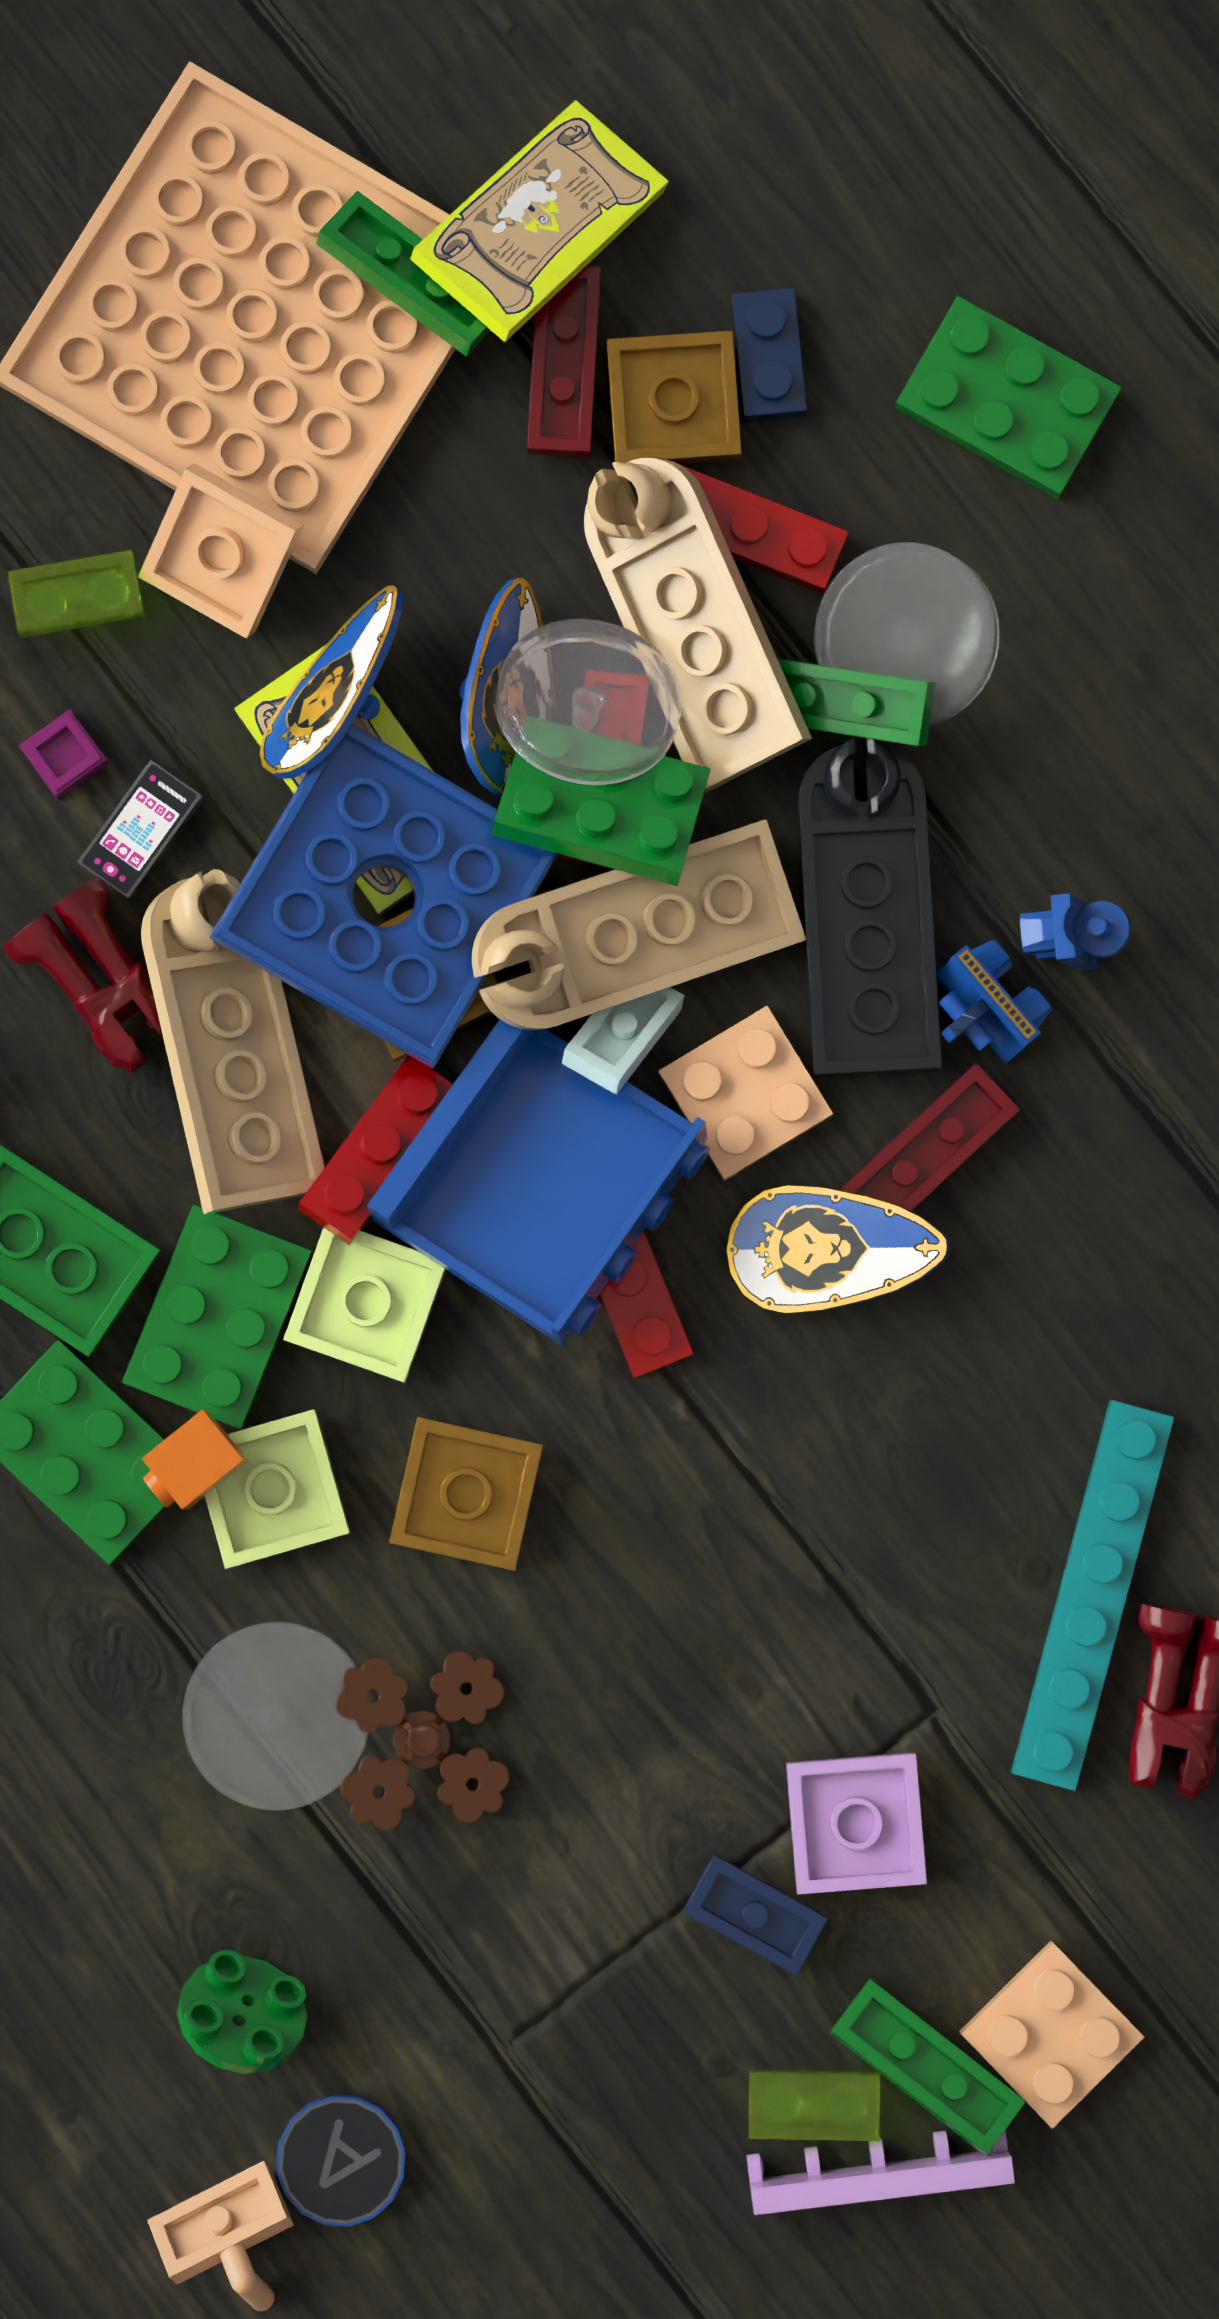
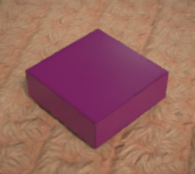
(63, 754)

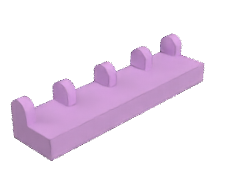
(879, 2179)

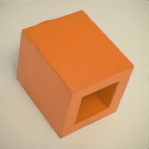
(192, 1461)

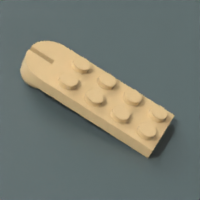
(689, 601)
(635, 934)
(228, 1053)

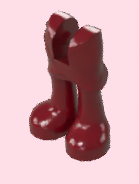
(99, 1007)
(1157, 1717)

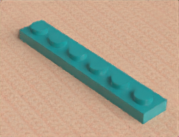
(1092, 1595)

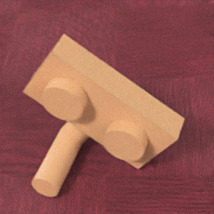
(220, 2228)

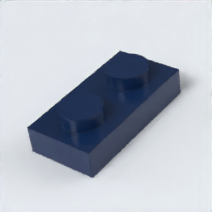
(768, 355)
(755, 1914)

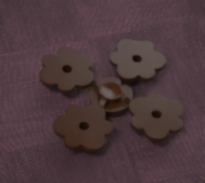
(421, 1740)

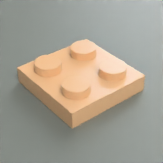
(220, 550)
(746, 1091)
(1051, 2034)

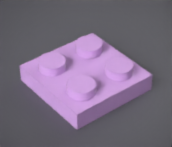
(856, 1823)

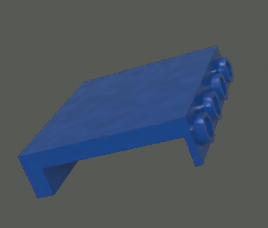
(537, 1180)

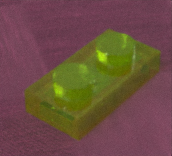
(76, 593)
(813, 2105)

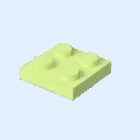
(365, 1303)
(281, 1495)

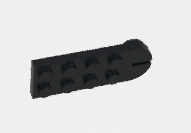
(868, 915)

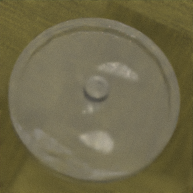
(911, 617)
(588, 701)
(267, 1716)

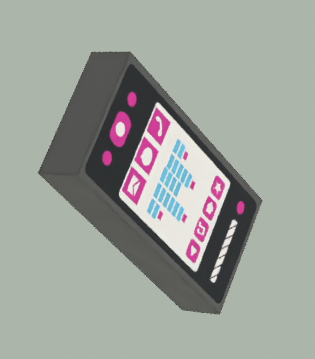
(140, 830)

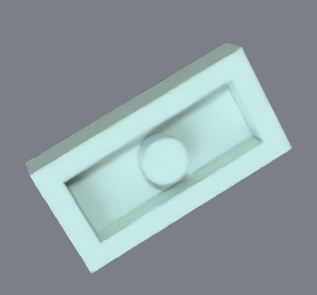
(620, 1038)

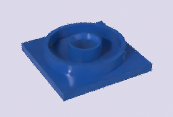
(362, 813)

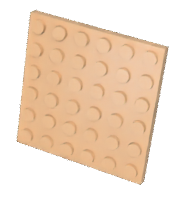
(217, 325)

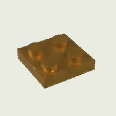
(674, 398)
(466, 1493)

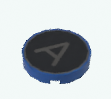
(341, 2159)

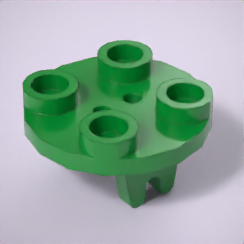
(215, 1999)

